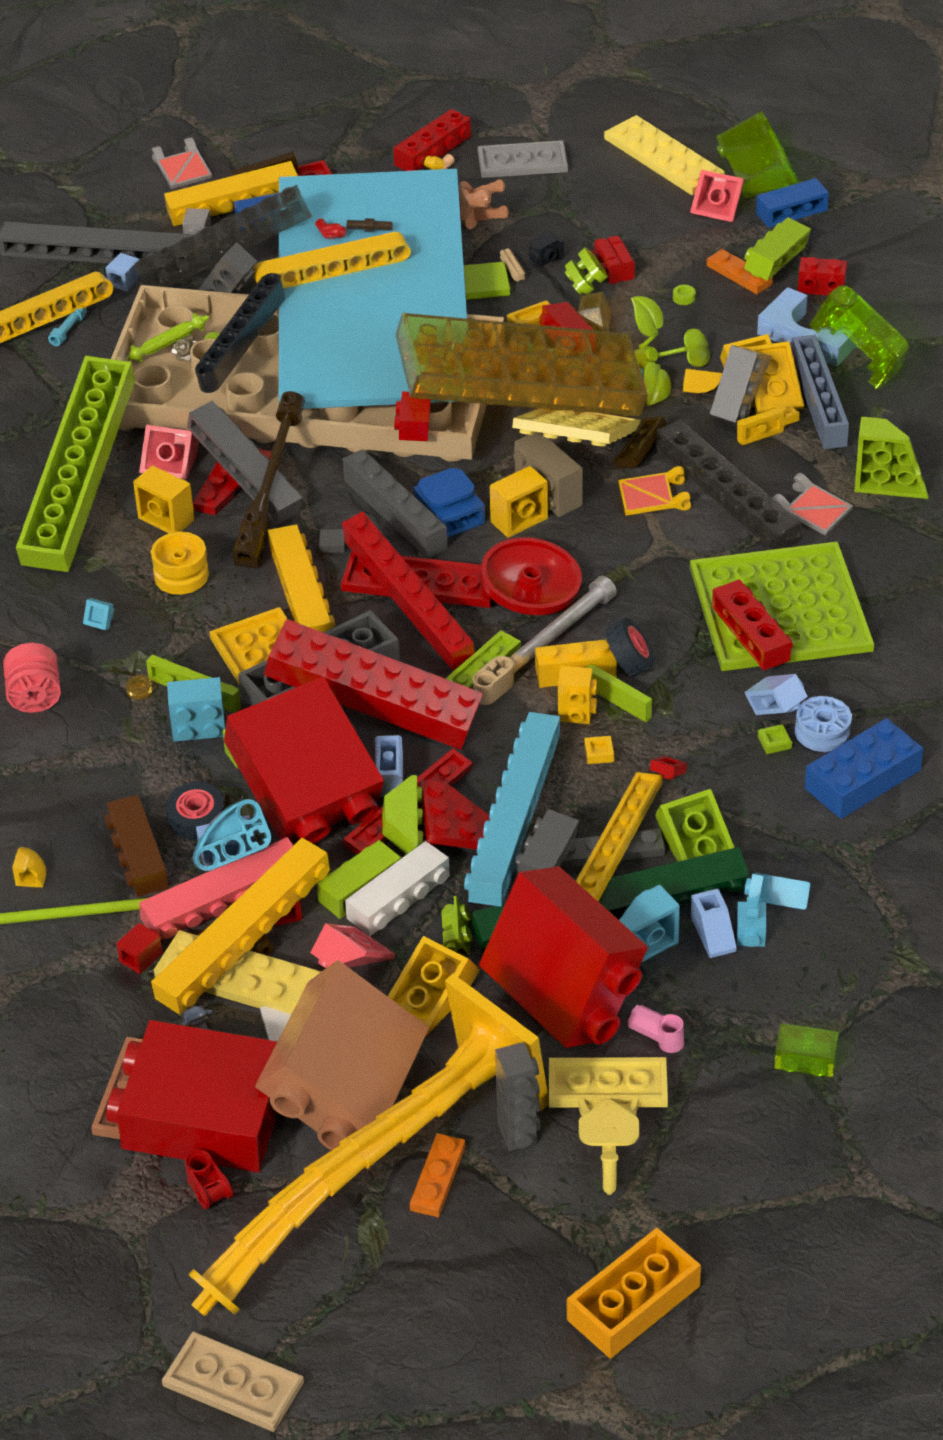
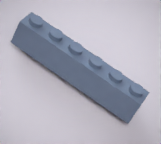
(820, 392)

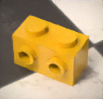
(575, 694)

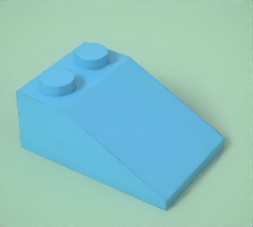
(654, 920)

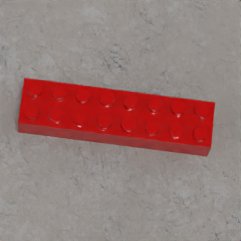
(375, 683)

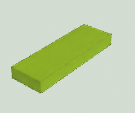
(622, 694)

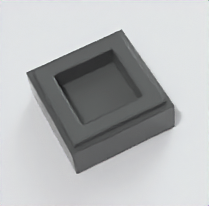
(331, 541)

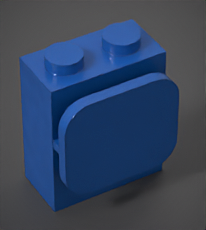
(451, 500)

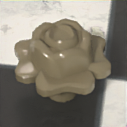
(182, 348)

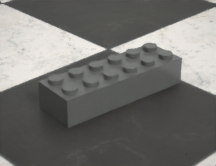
(362, 631)

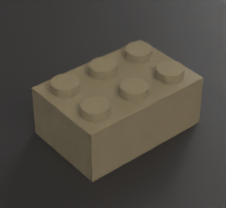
(556, 467)

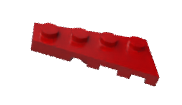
(218, 489)

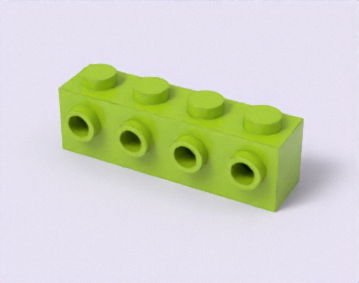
(776, 248)

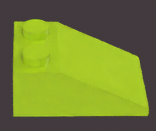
(693, 826)

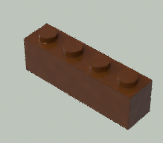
(136, 845)

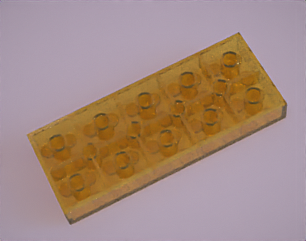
(520, 365)

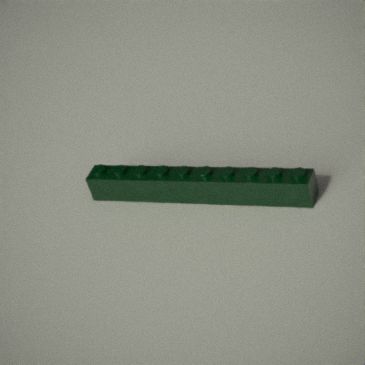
(680, 879)

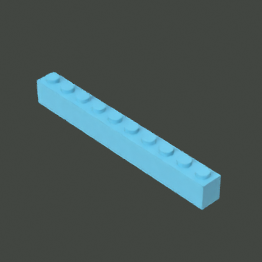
(513, 809)

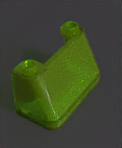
(756, 156)
(866, 329)

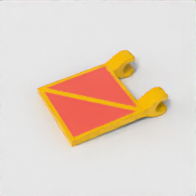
(653, 492)

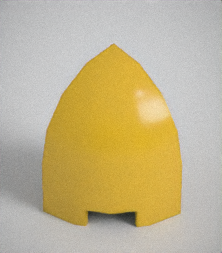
(700, 381)
(29, 868)

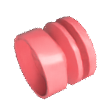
(31, 677)

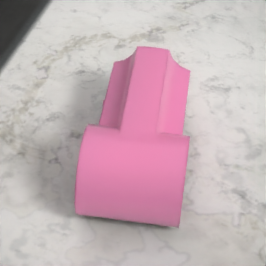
(666, 1029)

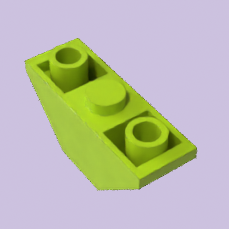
(402, 816)

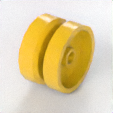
(179, 563)

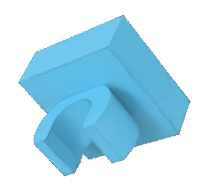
(98, 614)

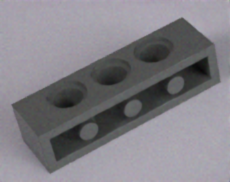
(230, 272)

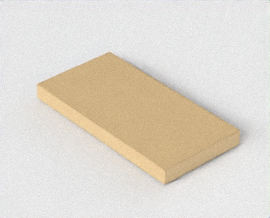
(233, 1381)

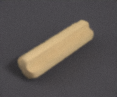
(512, 264)

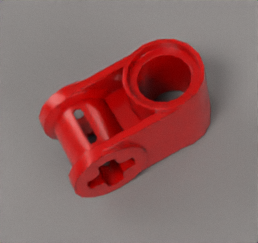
(209, 1182)

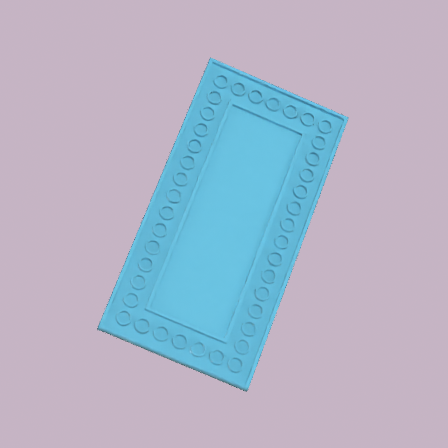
(342, 329)

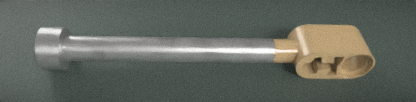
(498, 674)

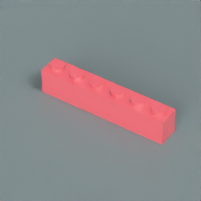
(208, 893)

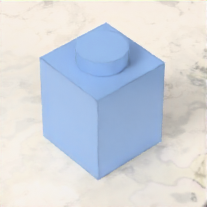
(122, 272)

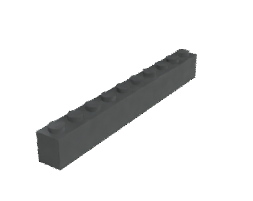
(82, 243)

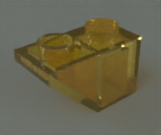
(595, 311)

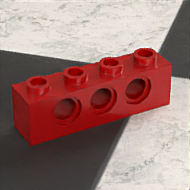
(752, 624)

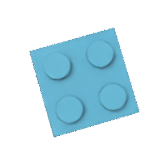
(196, 709)

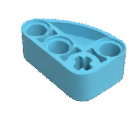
(231, 826)

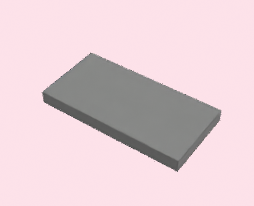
(522, 159)

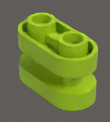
(575, 272)

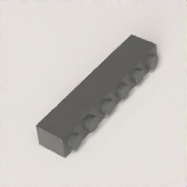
(242, 459)
(395, 503)

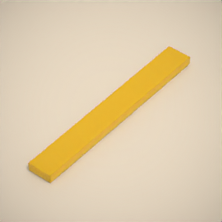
(619, 833)

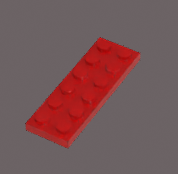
(447, 580)

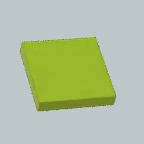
(486, 280)

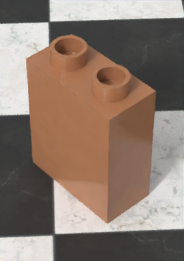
(341, 1055)

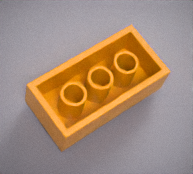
(633, 1292)

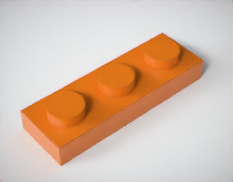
(733, 268)
(437, 1175)

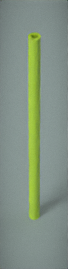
(70, 911)

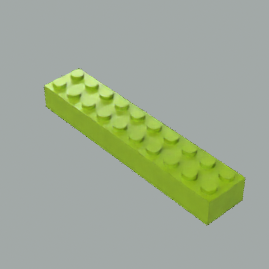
(76, 464)

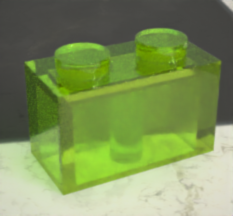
(806, 1050)

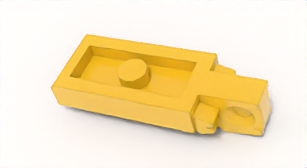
(765, 424)

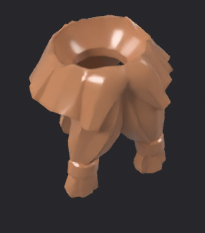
(475, 203)

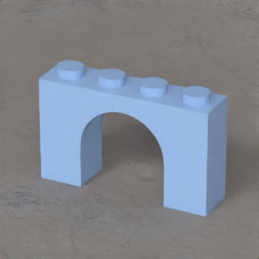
(781, 324)

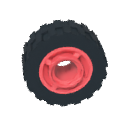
(629, 646)
(193, 806)

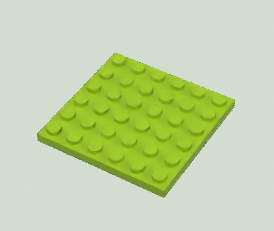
(801, 589)

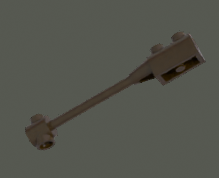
(256, 523)

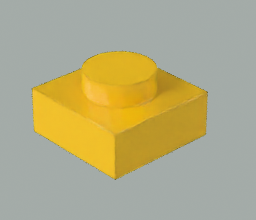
(599, 750)

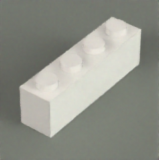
(397, 888)

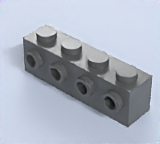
(517, 1096)

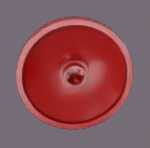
(530, 576)

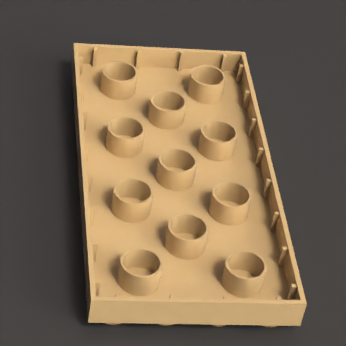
(169, 387)

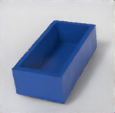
(863, 768)

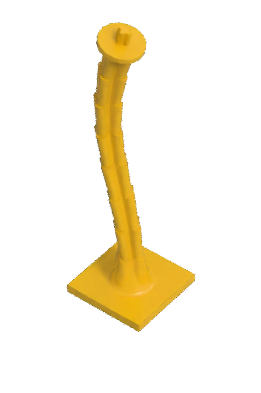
(479, 1031)

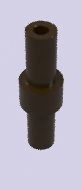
(369, 225)

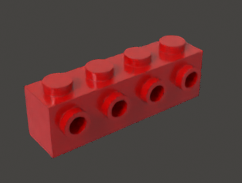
(432, 140)

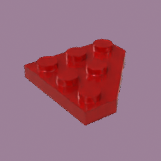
(450, 816)

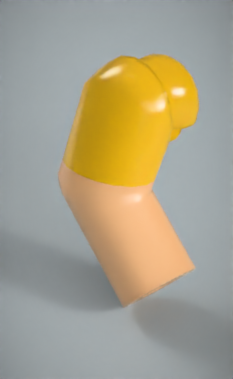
(437, 163)

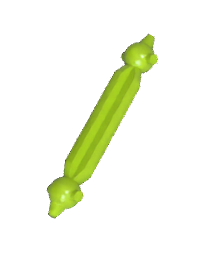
(167, 337)

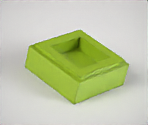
(774, 739)

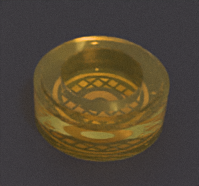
(139, 687)

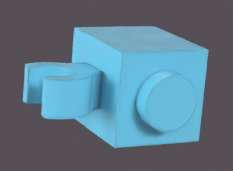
(751, 923)

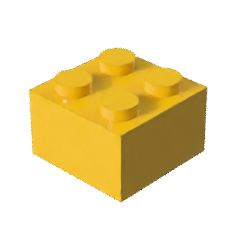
(164, 500)
(519, 501)

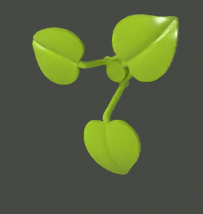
(657, 381)

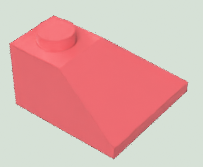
(717, 196)
(169, 450)
(348, 946)

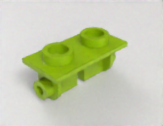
(457, 918)

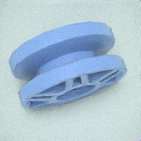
(823, 723)

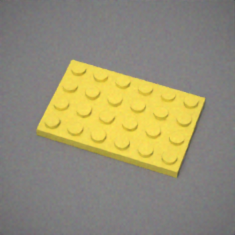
(576, 425)

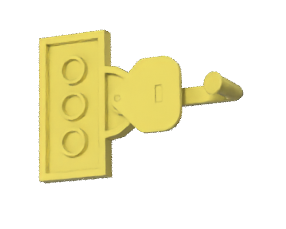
(608, 1100)

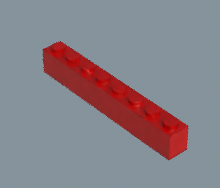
(407, 591)

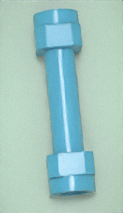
(58, 335)

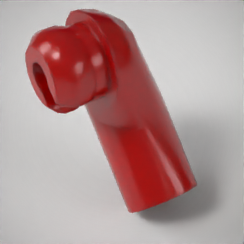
(330, 231)

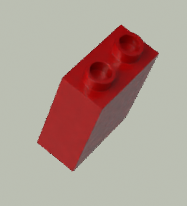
(304, 762)
(564, 957)
(195, 1094)

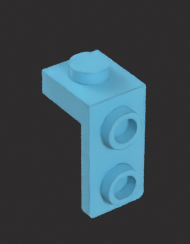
(778, 890)

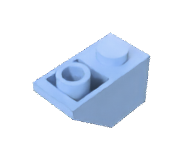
(713, 923)

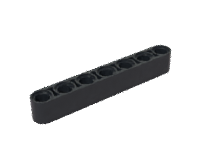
(239, 333)

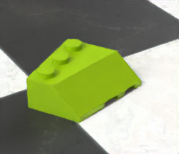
(887, 461)

